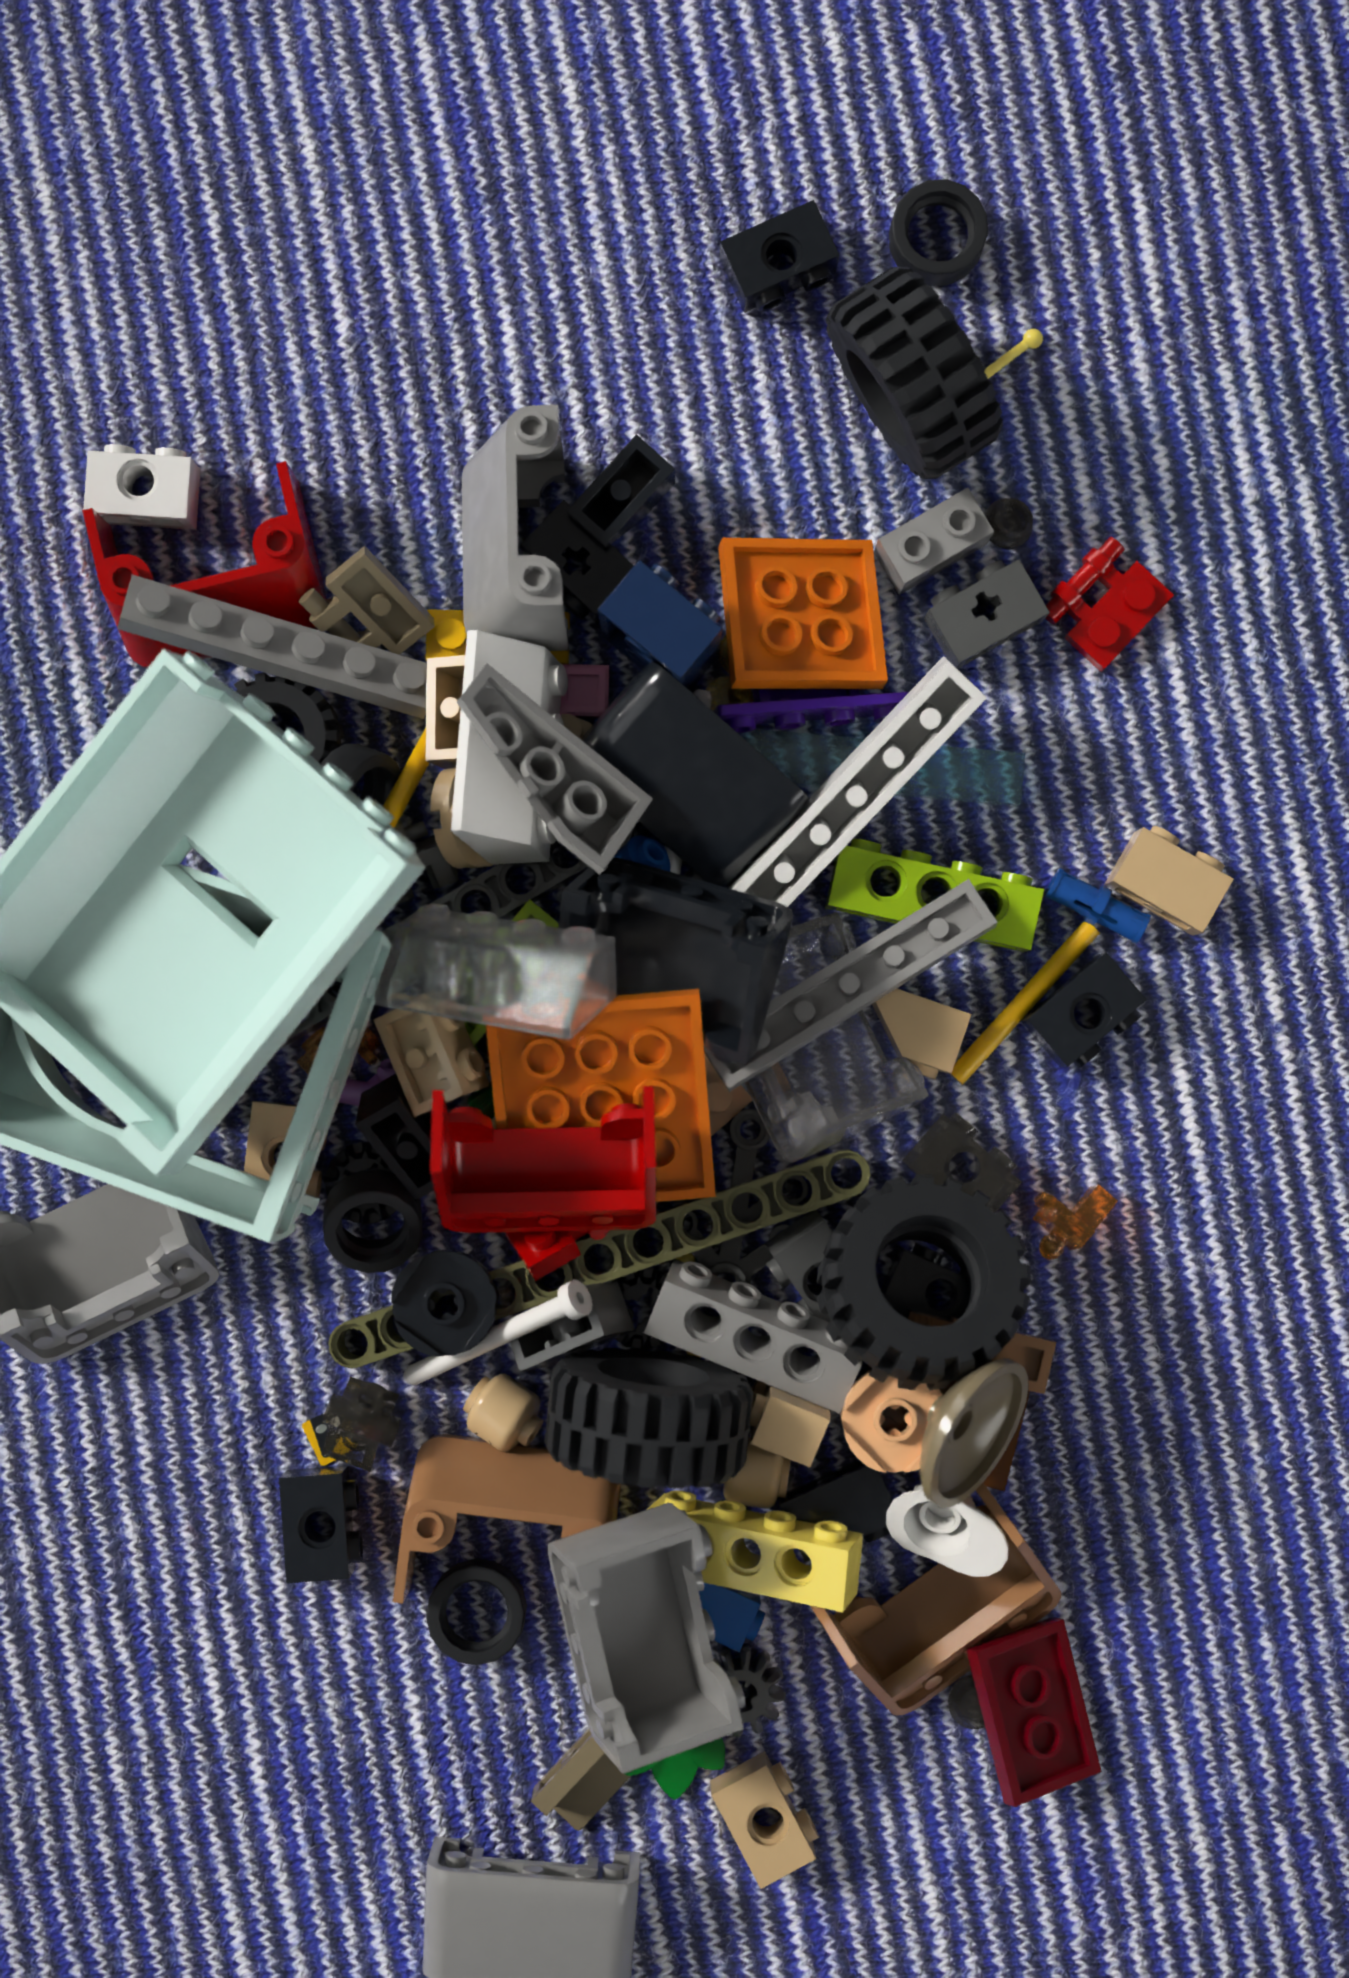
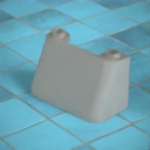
(502, 589)
(95, 1270)
(528, 1916)

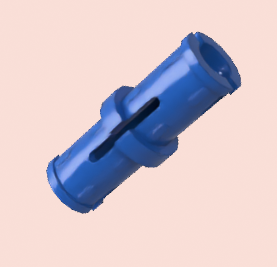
(1097, 905)

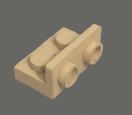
(431, 1056)

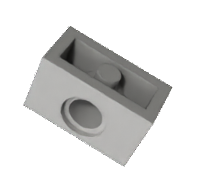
(933, 541)

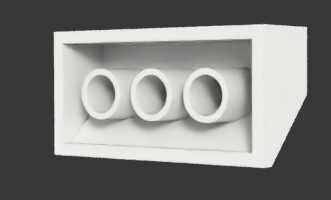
(487, 803)

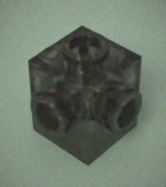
(360, 1423)

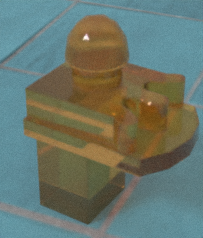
(1073, 1226)

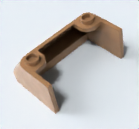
(477, 1479)
(921, 1634)

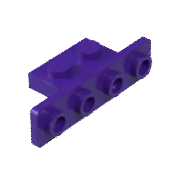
(793, 707)

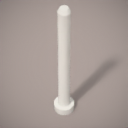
(572, 1301)

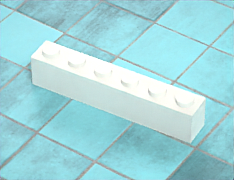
(863, 784)

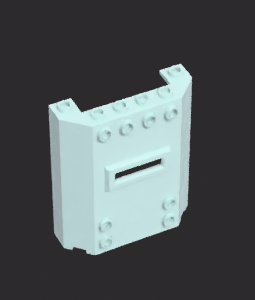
(136, 964)

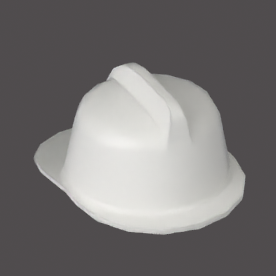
(951, 1536)

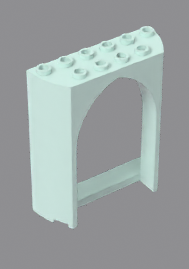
(55, 1125)

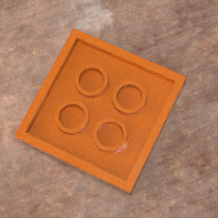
(802, 614)

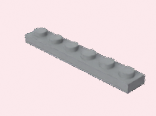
(274, 646)
(863, 978)

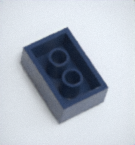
(657, 624)

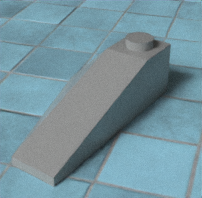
(566, 782)

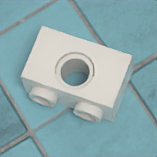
(167, 505)

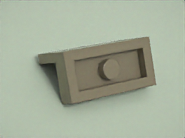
(579, 1783)

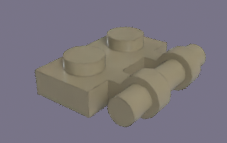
(375, 599)

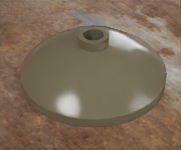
(971, 1430)

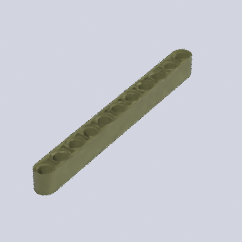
(627, 1257)

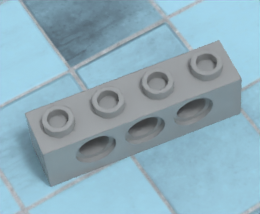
(728, 1342)

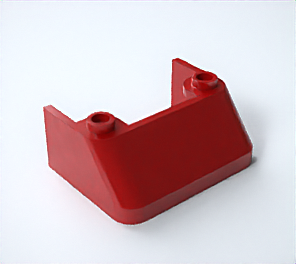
(273, 586)
(544, 1175)

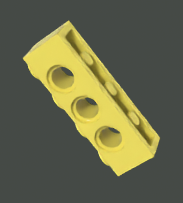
(777, 1572)

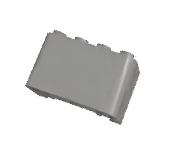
(643, 1636)

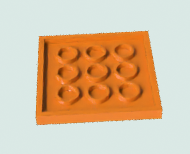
(624, 1047)

